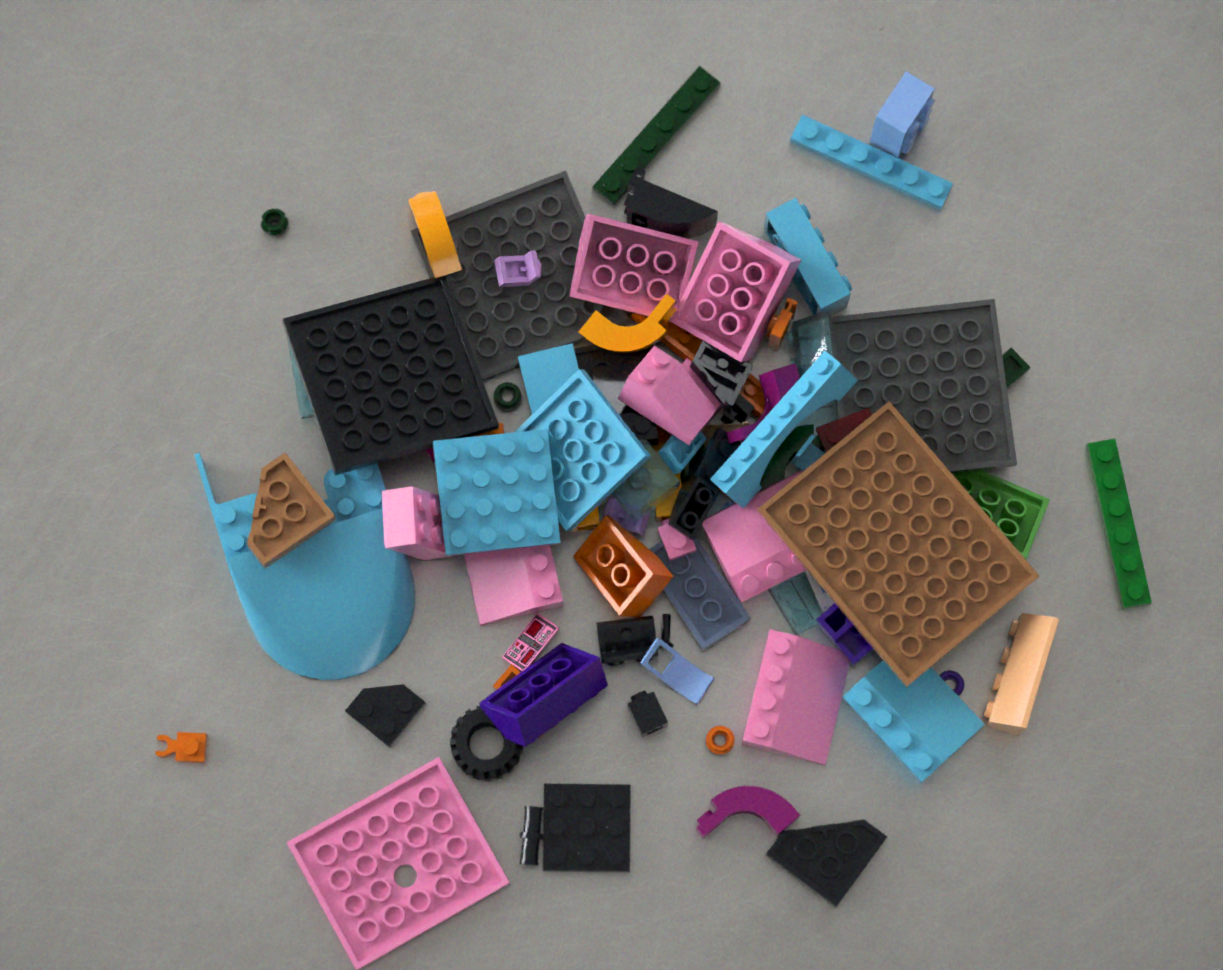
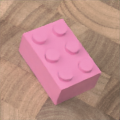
(413, 523)

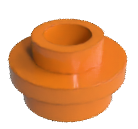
(720, 731)

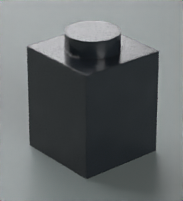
(647, 713)

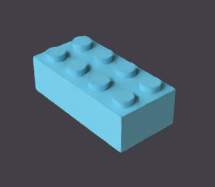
(817, 273)

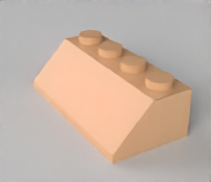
(1021, 672)

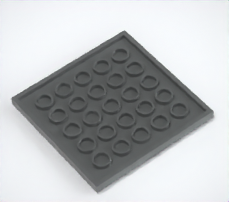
(519, 318)
(939, 373)

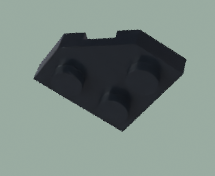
(385, 710)

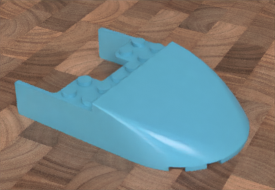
(335, 598)

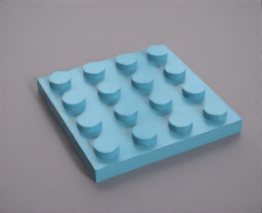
(588, 447)
(496, 492)

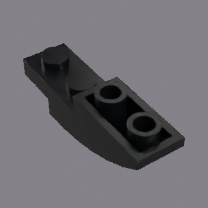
(697, 489)

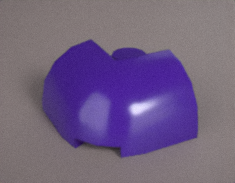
(843, 634)

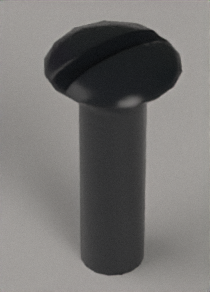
(666, 620)

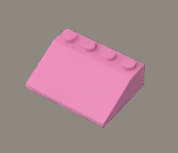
(630, 265)
(735, 291)
(749, 548)
(513, 583)
(796, 698)

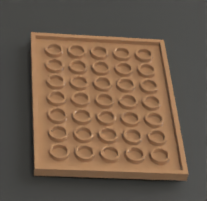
(898, 543)

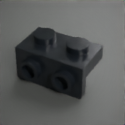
(626, 639)

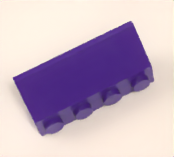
(545, 693)

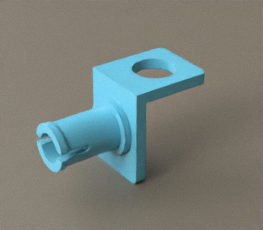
(807, 455)

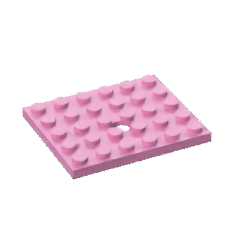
(410, 823)

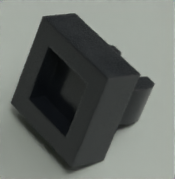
(740, 411)

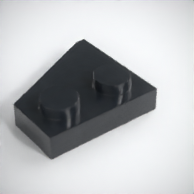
(720, 373)

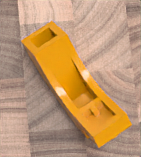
(435, 233)
(631, 338)

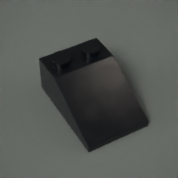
(610, 382)

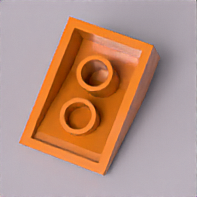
(622, 568)

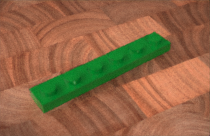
(1118, 524)

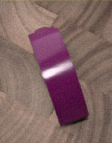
(775, 386)
(752, 800)

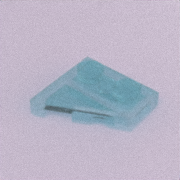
(797, 603)

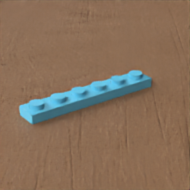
(871, 162)

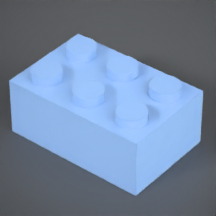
(903, 115)

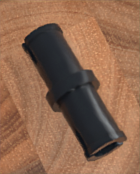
(531, 835)

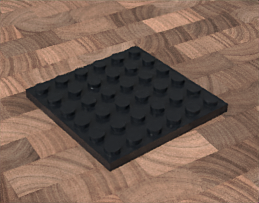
(389, 374)

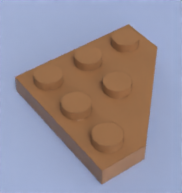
(285, 512)

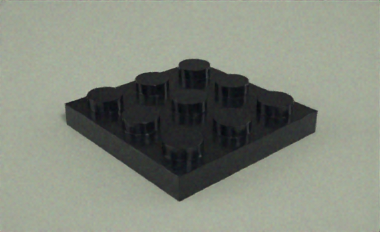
(586, 828)

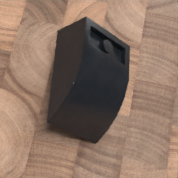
(664, 210)

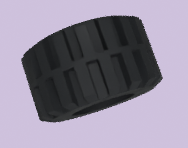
(468, 762)

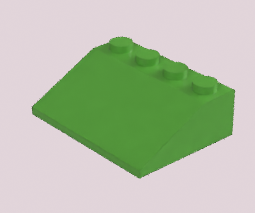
(1009, 506)

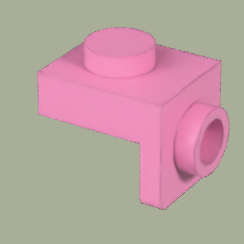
(674, 542)

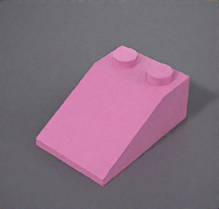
(667, 396)

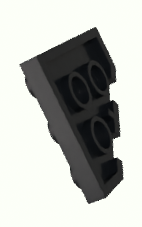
(827, 855)

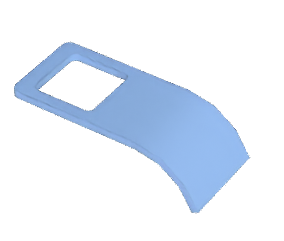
(680, 674)

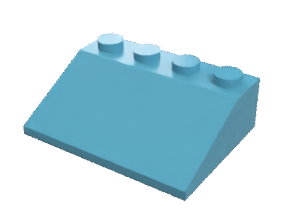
(916, 722)

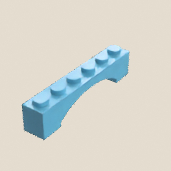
(745, 467)

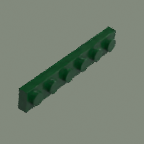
(657, 134)

